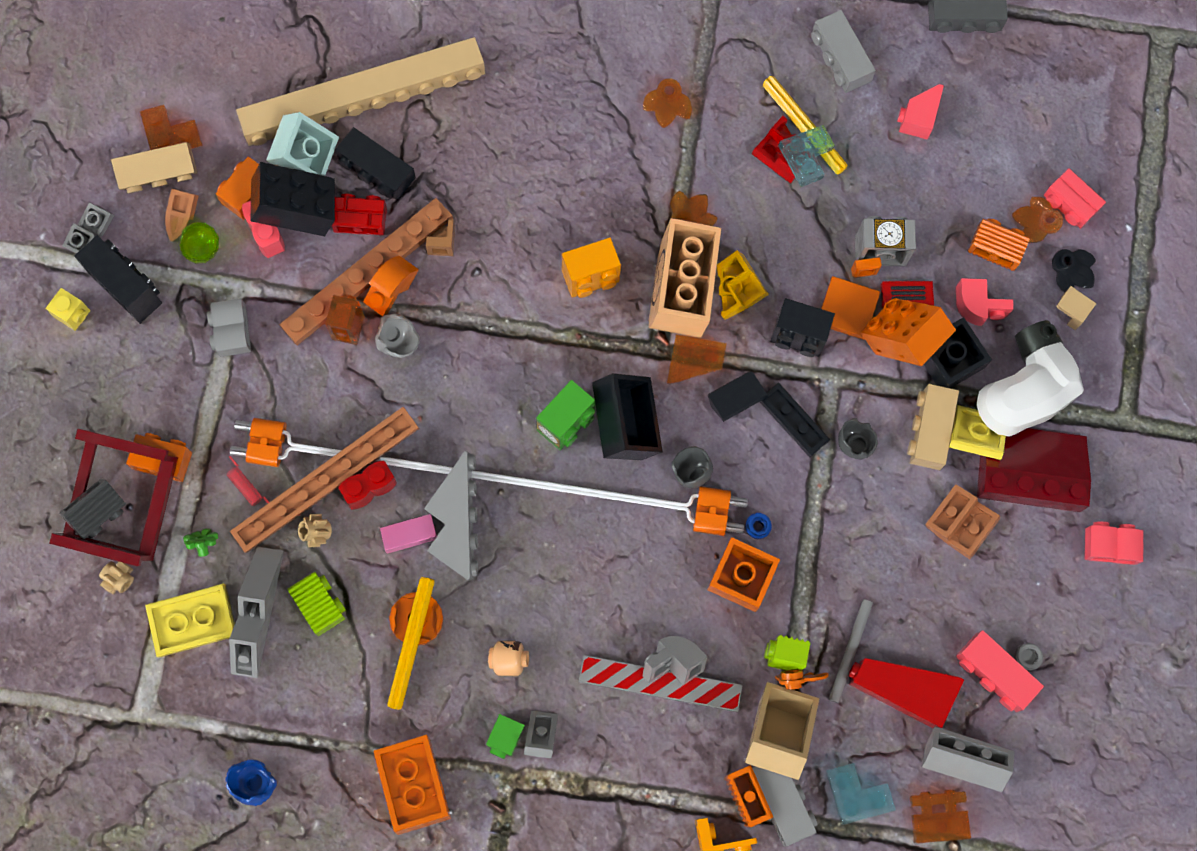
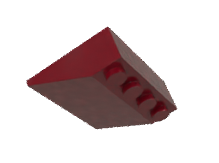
(1039, 471)

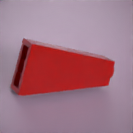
(910, 690)

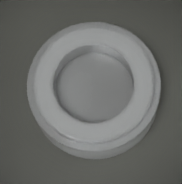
(1029, 656)

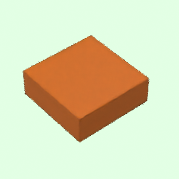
(866, 267)

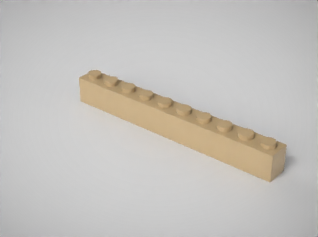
(365, 89)

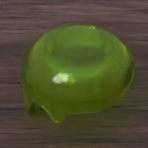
(199, 242)

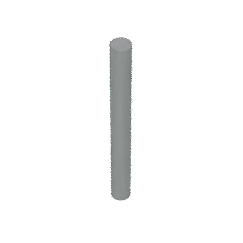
(850, 651)

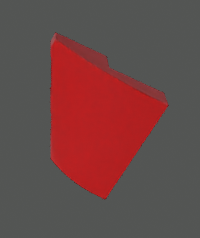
(770, 153)

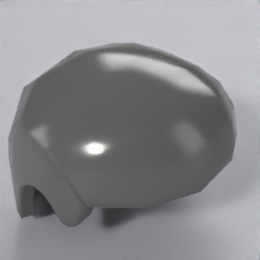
(857, 439)
(692, 467)

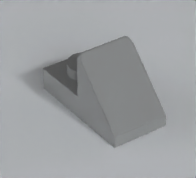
(541, 734)

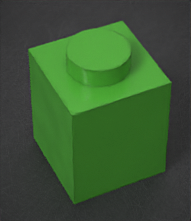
(505, 736)

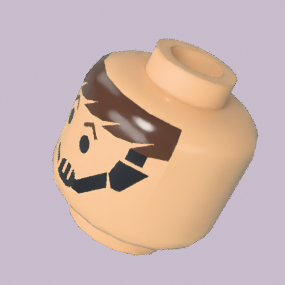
(508, 658)

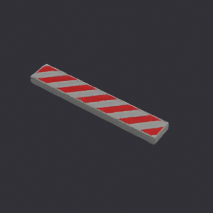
(629, 678)

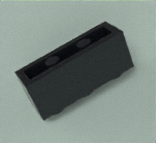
(375, 164)

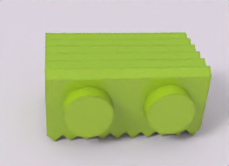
(317, 604)
(787, 653)

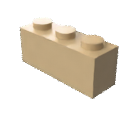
(154, 167)
(933, 427)

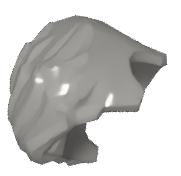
(396, 336)

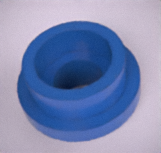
(761, 518)

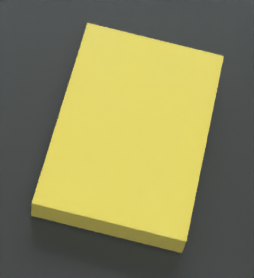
(190, 620)

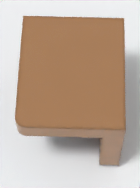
(442, 241)

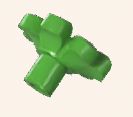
(201, 541)

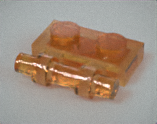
(940, 826)

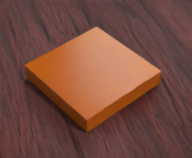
(851, 304)

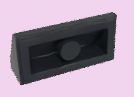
(737, 396)

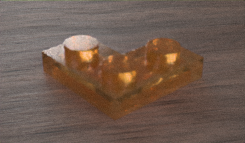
(162, 134)

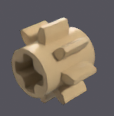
(314, 530)
(116, 577)

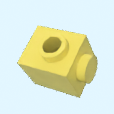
(67, 309)

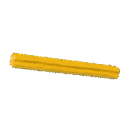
(801, 120)
(410, 643)

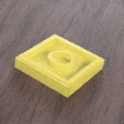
(973, 436)

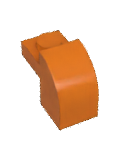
(389, 281)

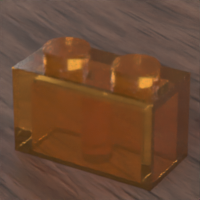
(345, 319)

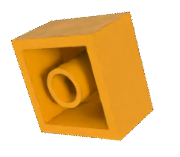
(591, 268)

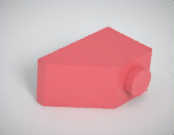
(920, 113)

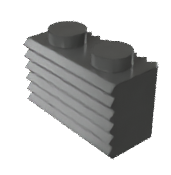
(93, 509)

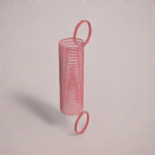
(244, 484)

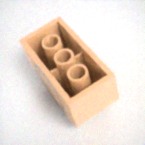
(685, 278)

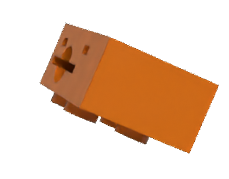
(908, 331)
(412, 784)

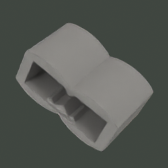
(229, 327)

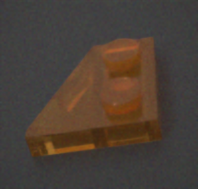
(694, 358)

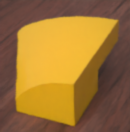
(738, 285)

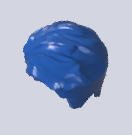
(250, 782)

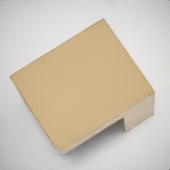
(1076, 306)

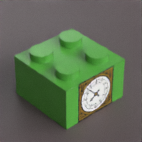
(566, 415)

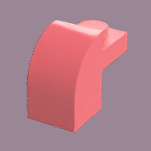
(974, 302)

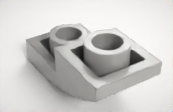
(92, 223)

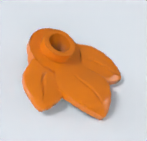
(794, 678)

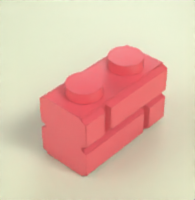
(1074, 199)

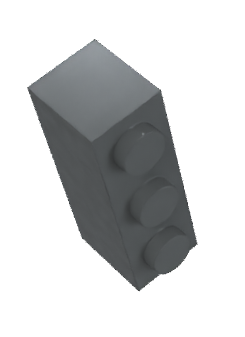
(967, 15)

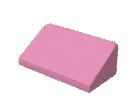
(408, 533)

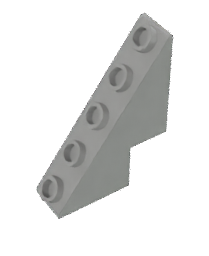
(455, 508)
(254, 612)

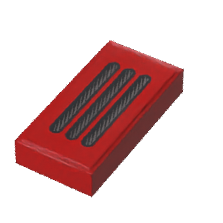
(908, 290)

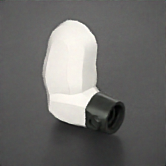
(1035, 391)

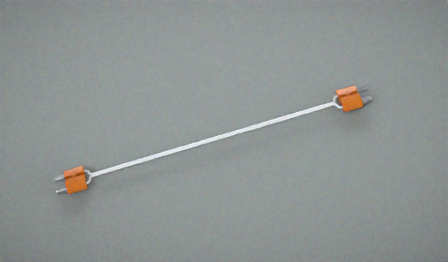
(711, 505)

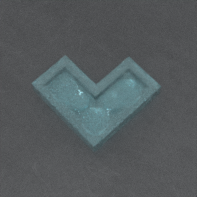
(801, 153)
(853, 802)

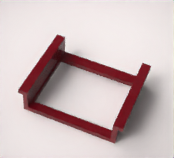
(159, 500)

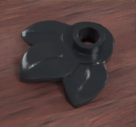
(1076, 271)

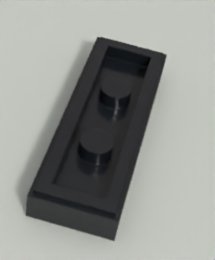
(794, 420)

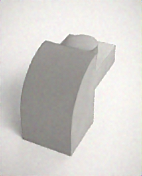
(678, 656)

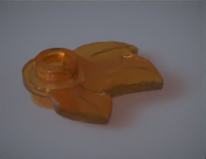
(668, 106)
(692, 209)
(1034, 218)

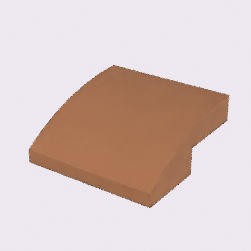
(962, 521)

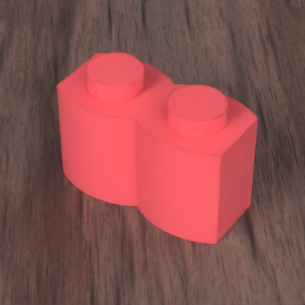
(266, 236)
(1114, 544)

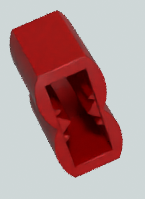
(361, 488)

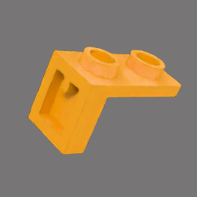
(707, 833)

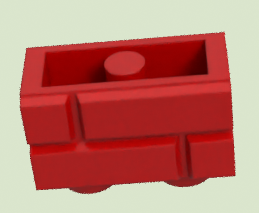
(360, 215)

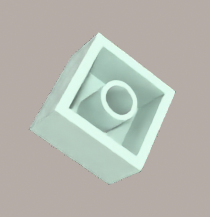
(302, 145)

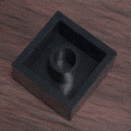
(802, 328)
(958, 357)

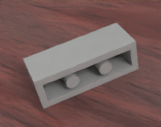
(843, 51)
(968, 759)
(786, 804)

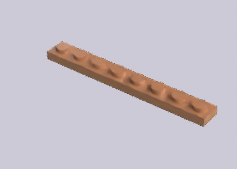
(357, 277)
(324, 480)

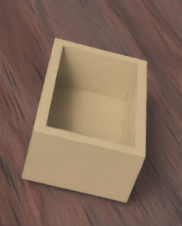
(782, 731)

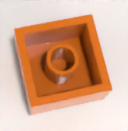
(743, 574)

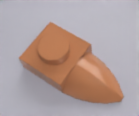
(179, 211)

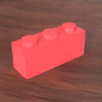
(999, 672)

